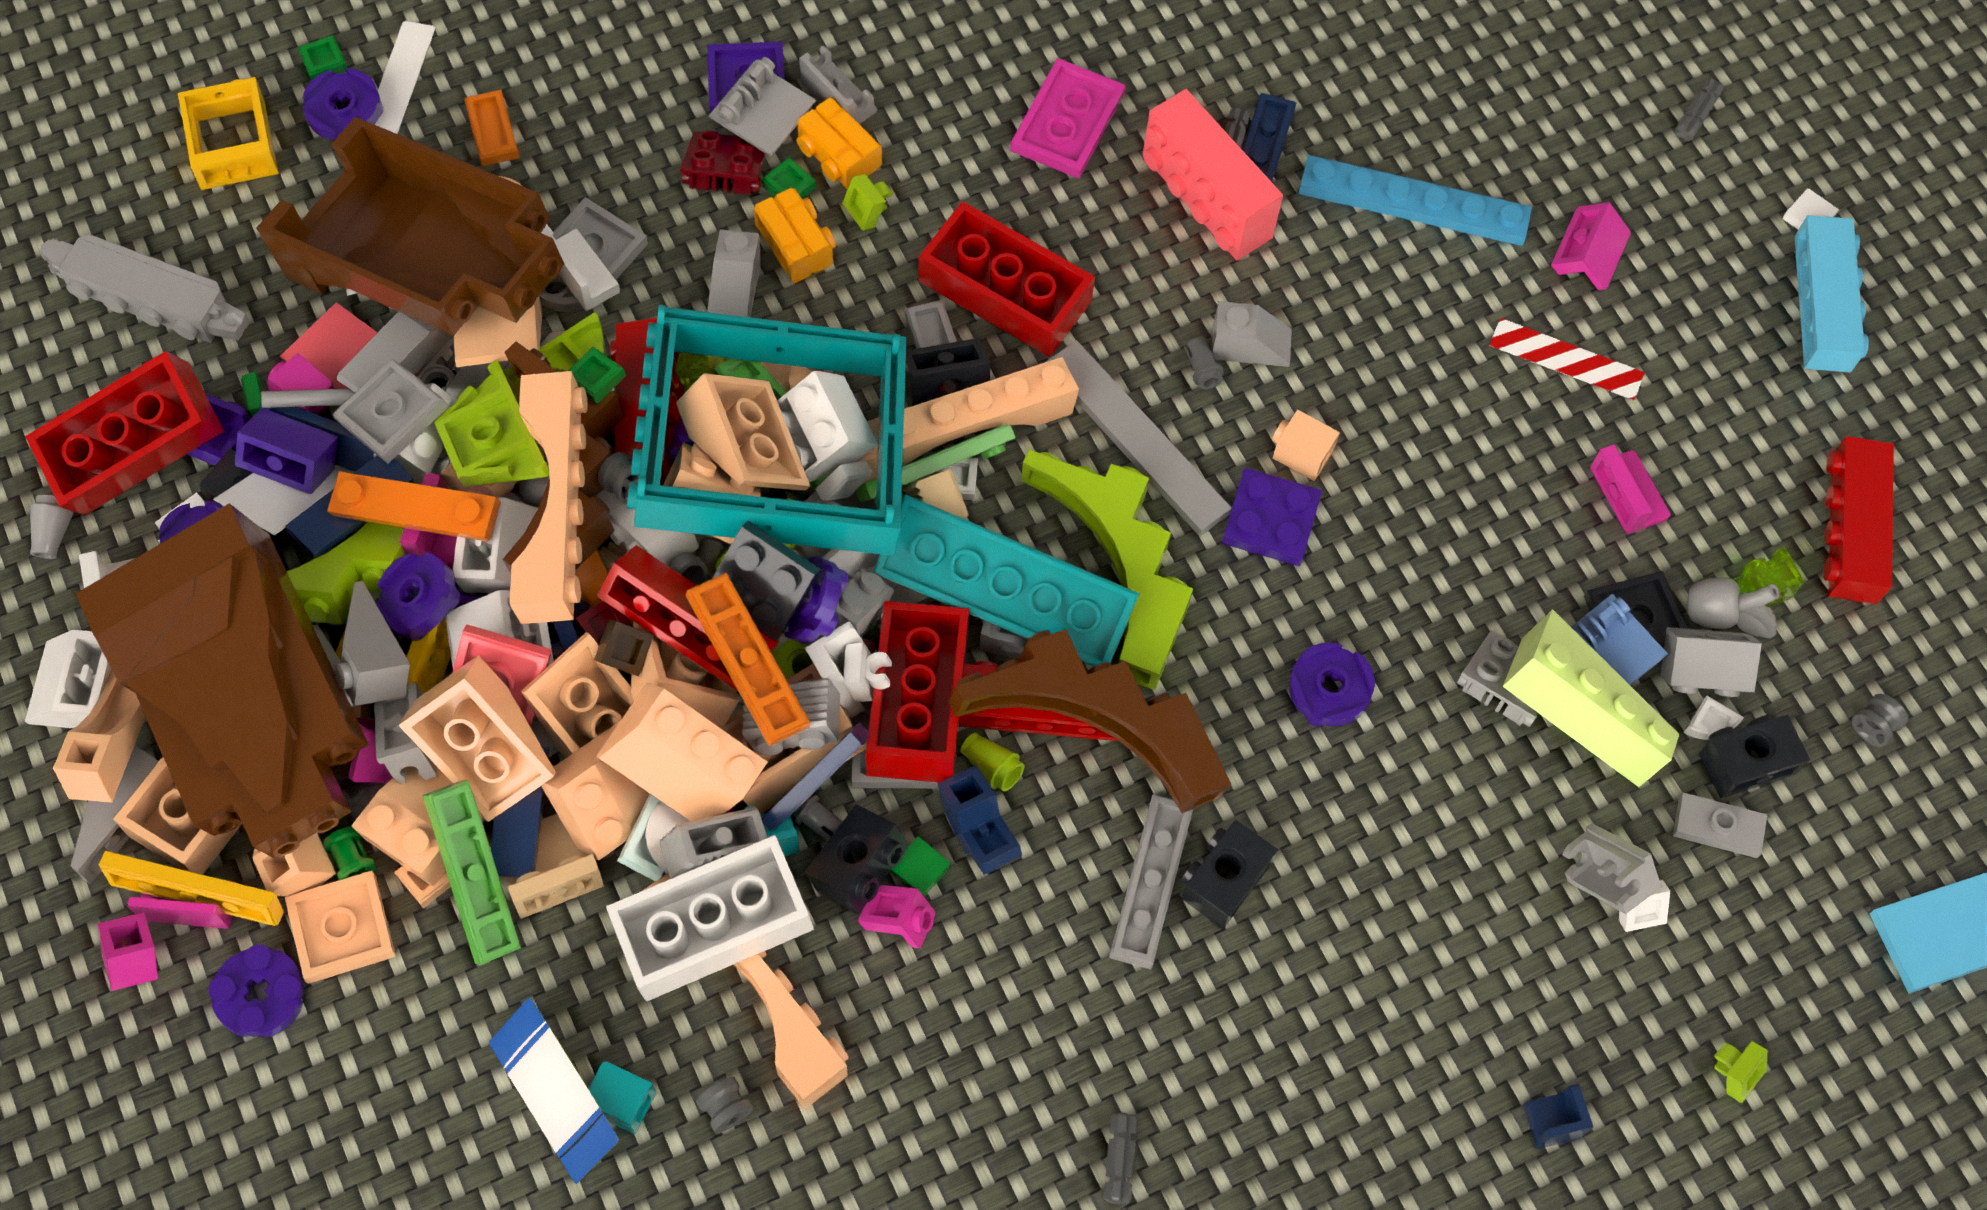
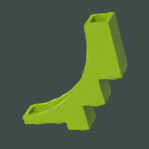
(1135, 547)
(328, 580)

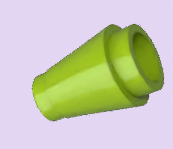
(996, 763)

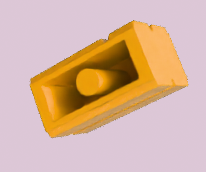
(838, 143)
(794, 234)

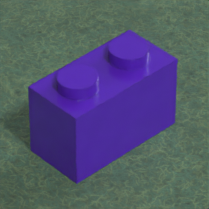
(286, 450)

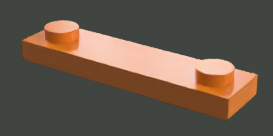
(414, 506)
(748, 659)

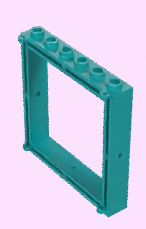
(782, 344)

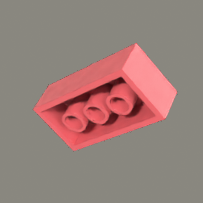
(1211, 175)

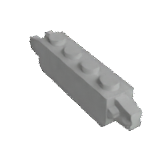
(144, 288)

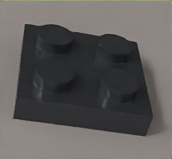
(767, 578)

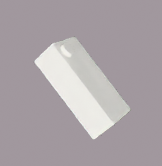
(709, 918)

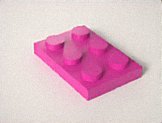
(1068, 118)

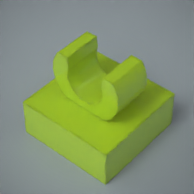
(866, 201)
(1741, 1069)

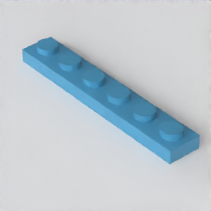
(1415, 200)

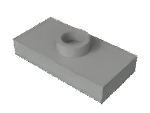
(1720, 825)

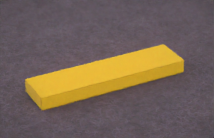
(191, 887)

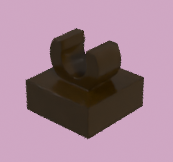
(623, 647)

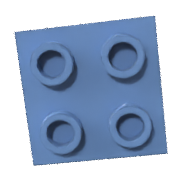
(1620, 639)

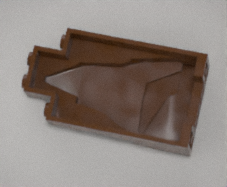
(417, 233)
(230, 680)

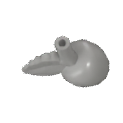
(1721, 605)

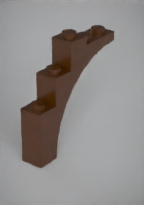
(597, 423)
(1160, 732)

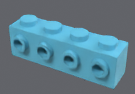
(1830, 294)

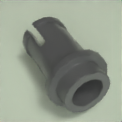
(1205, 369)
(817, 818)

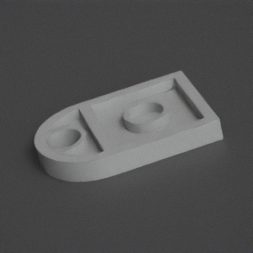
(609, 238)

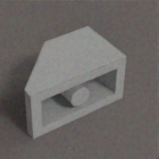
(1250, 335)

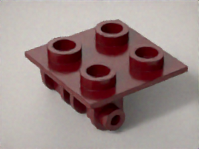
(724, 157)

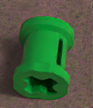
(348, 853)

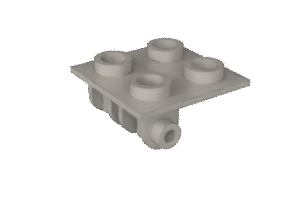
(762, 107)
(1488, 673)

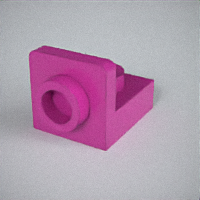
(899, 912)

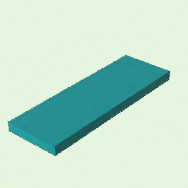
(1006, 581)

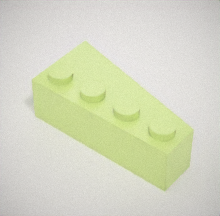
(1589, 700)

